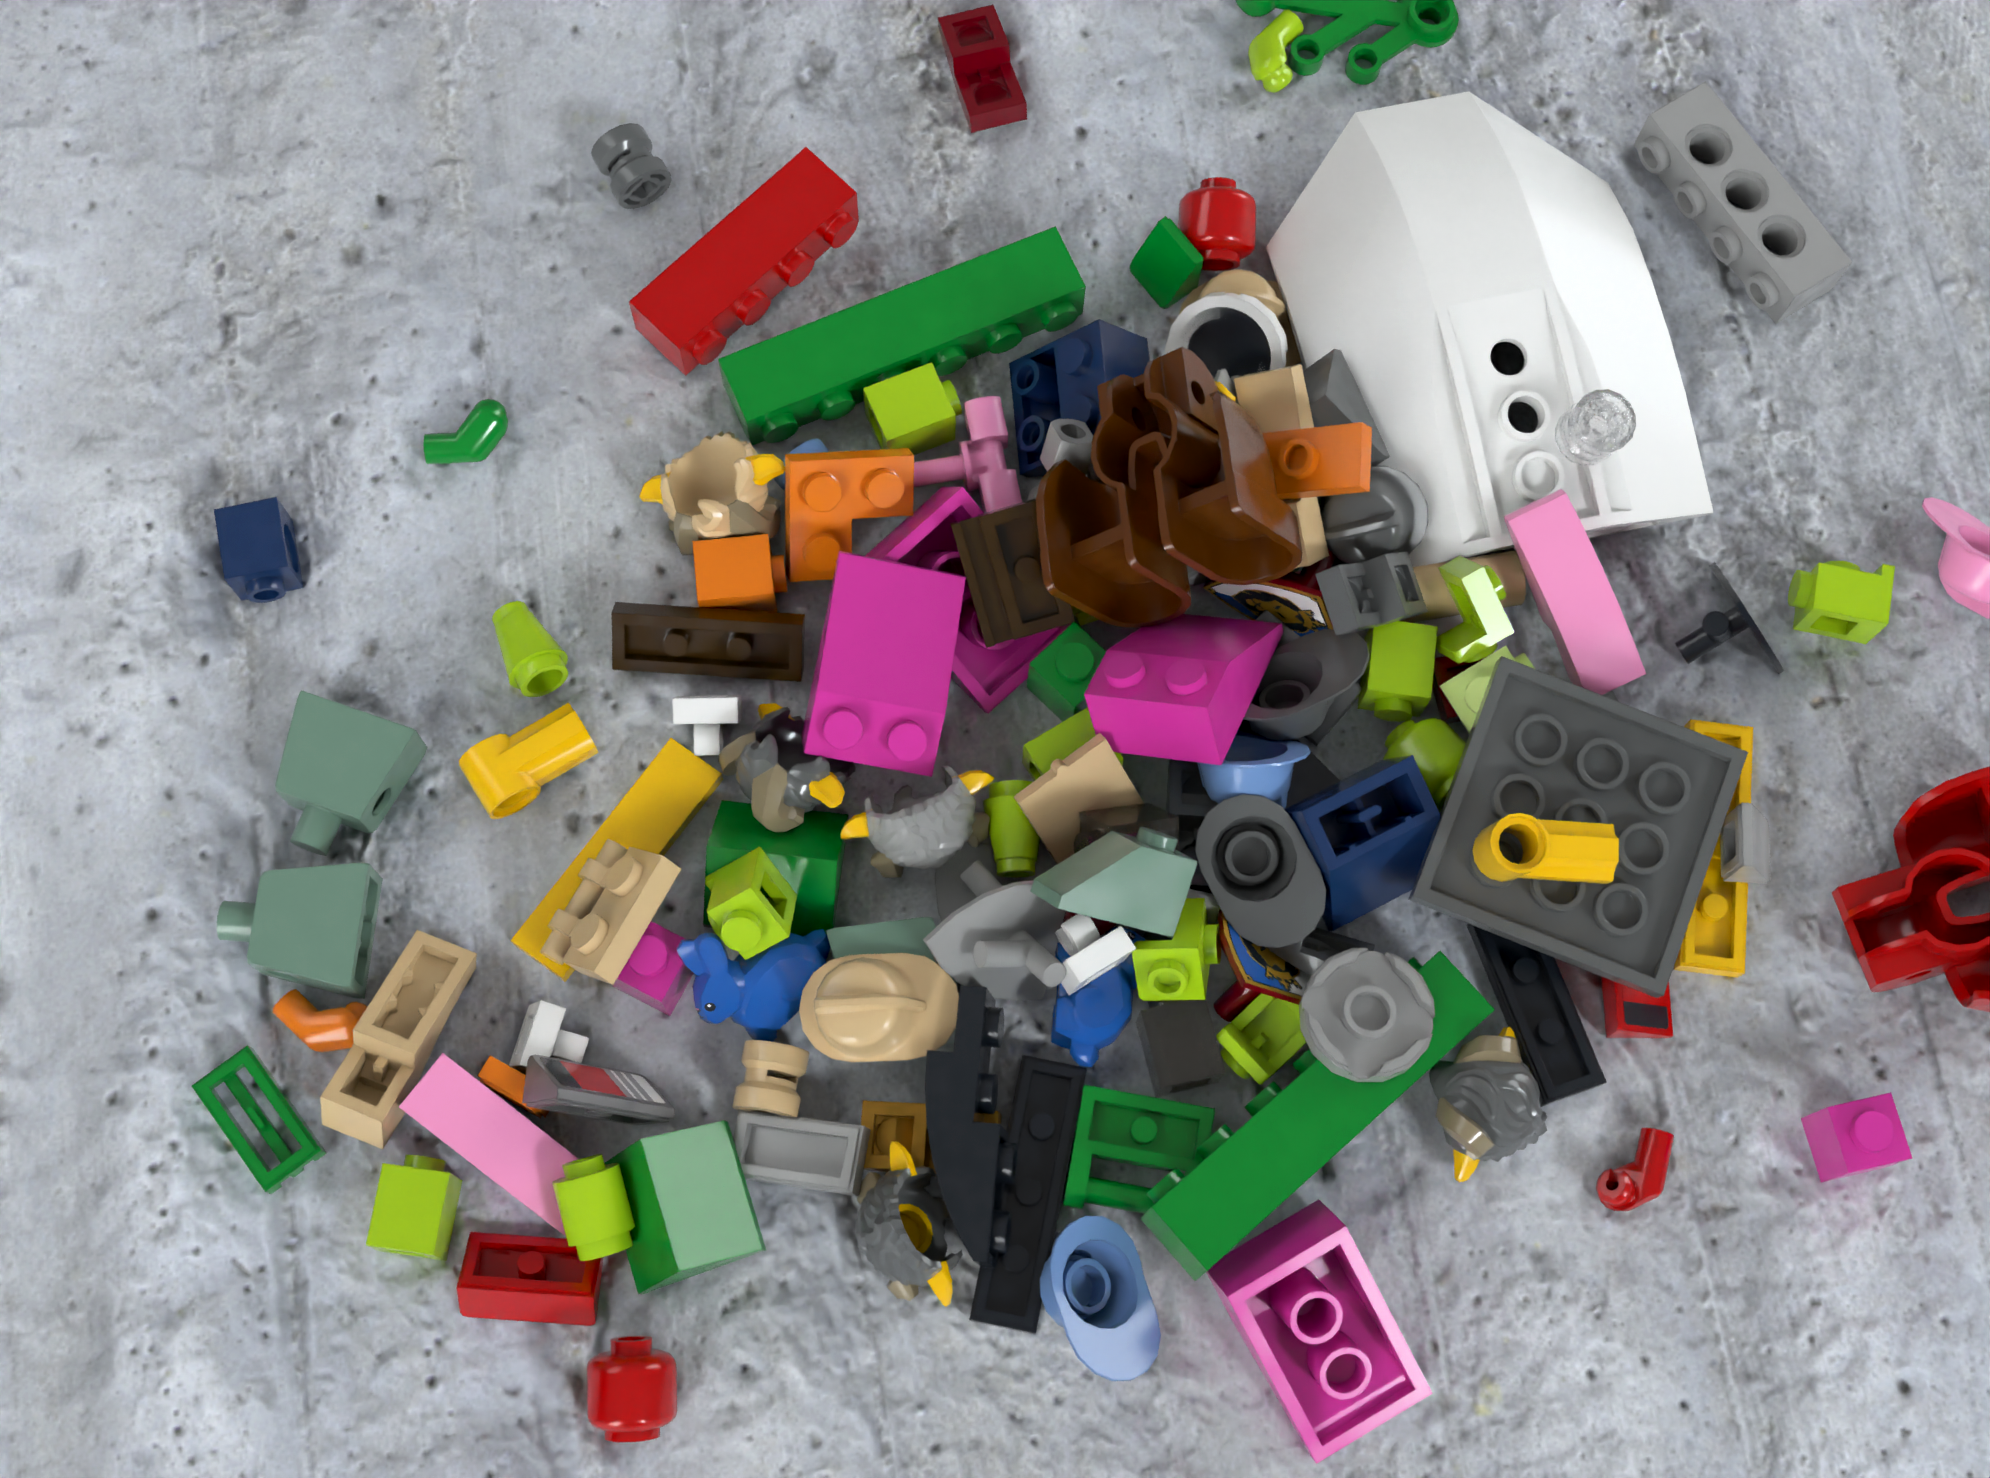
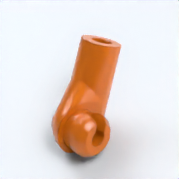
(319, 1029)

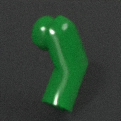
(473, 439)

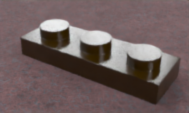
(708, 641)

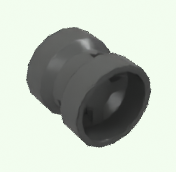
(634, 171)

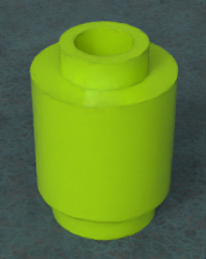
(594, 1207)

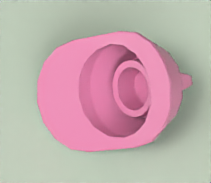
(1964, 556)

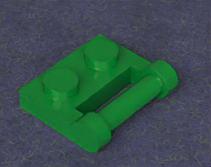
(1131, 1132)

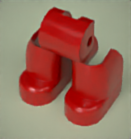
(1903, 915)

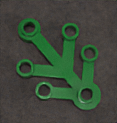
(1354, 18)

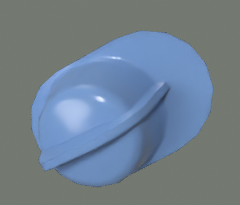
(1253, 768)
(1101, 1298)

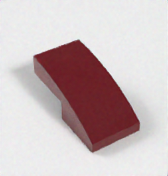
(982, 68)

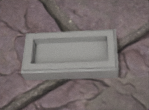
(801, 1151)

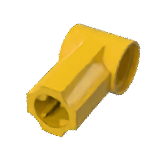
(511, 769)
(1550, 850)

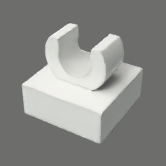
(707, 715)
(1089, 952)
(543, 1037)

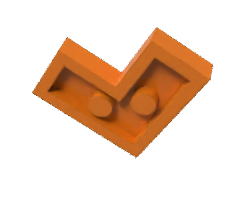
(829, 492)

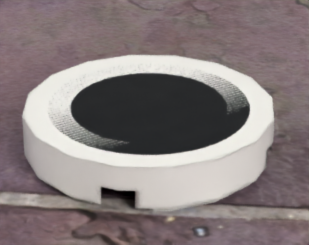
(1230, 334)

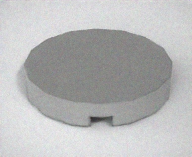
(1367, 1015)

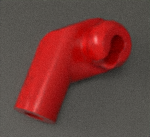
(1641, 1179)

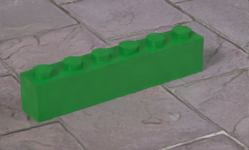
(936, 319)
(1293, 1136)

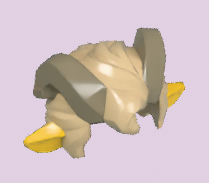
(717, 492)

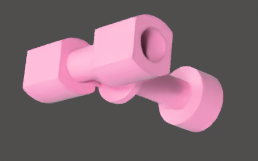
(980, 459)

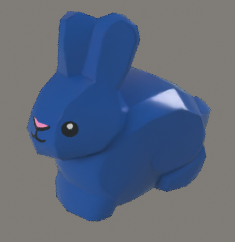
(754, 991)
(1095, 1012)

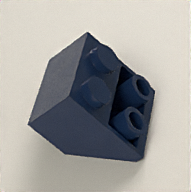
(1063, 383)
(1368, 836)

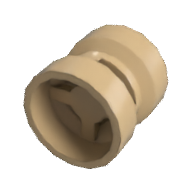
(771, 1078)

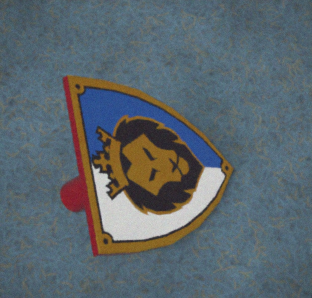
(1291, 598)
(1256, 973)

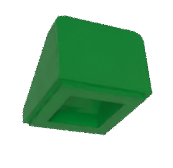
(1167, 264)

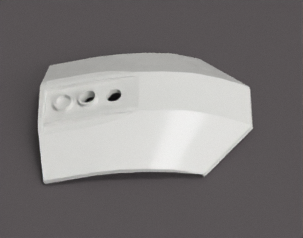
(1467, 232)

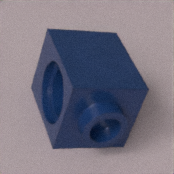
(258, 550)

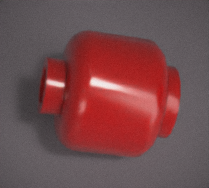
(1219, 223)
(631, 1390)

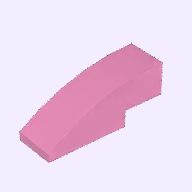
(1574, 594)
(490, 1136)

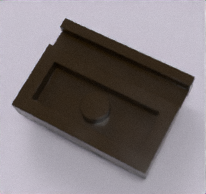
(1005, 574)

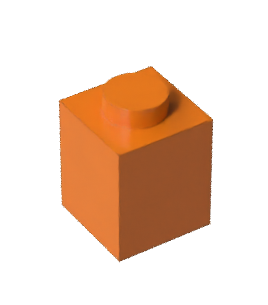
(738, 573)

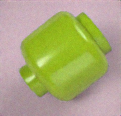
(1435, 750)

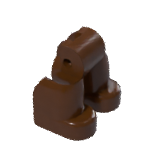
(1176, 489)

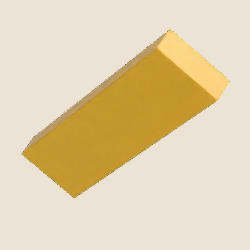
(646, 819)
(1719, 920)

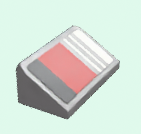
(593, 1092)

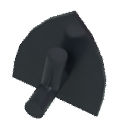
(1720, 627)

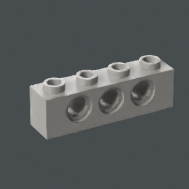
(1740, 173)

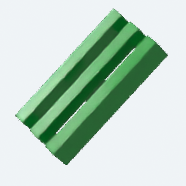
(290, 1163)

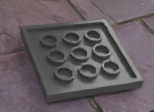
(1590, 760)

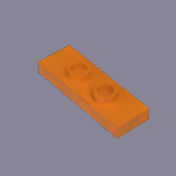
(1321, 460)

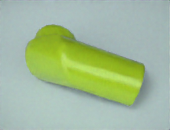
(1268, 52)

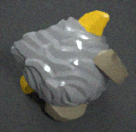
(923, 829)

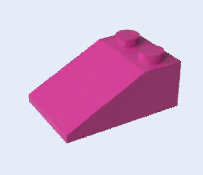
(928, 542)
(884, 664)
(1181, 686)
(1319, 1329)

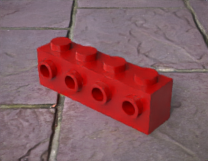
(746, 262)

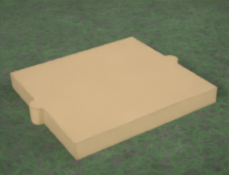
(1081, 782)

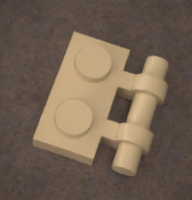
(609, 910)

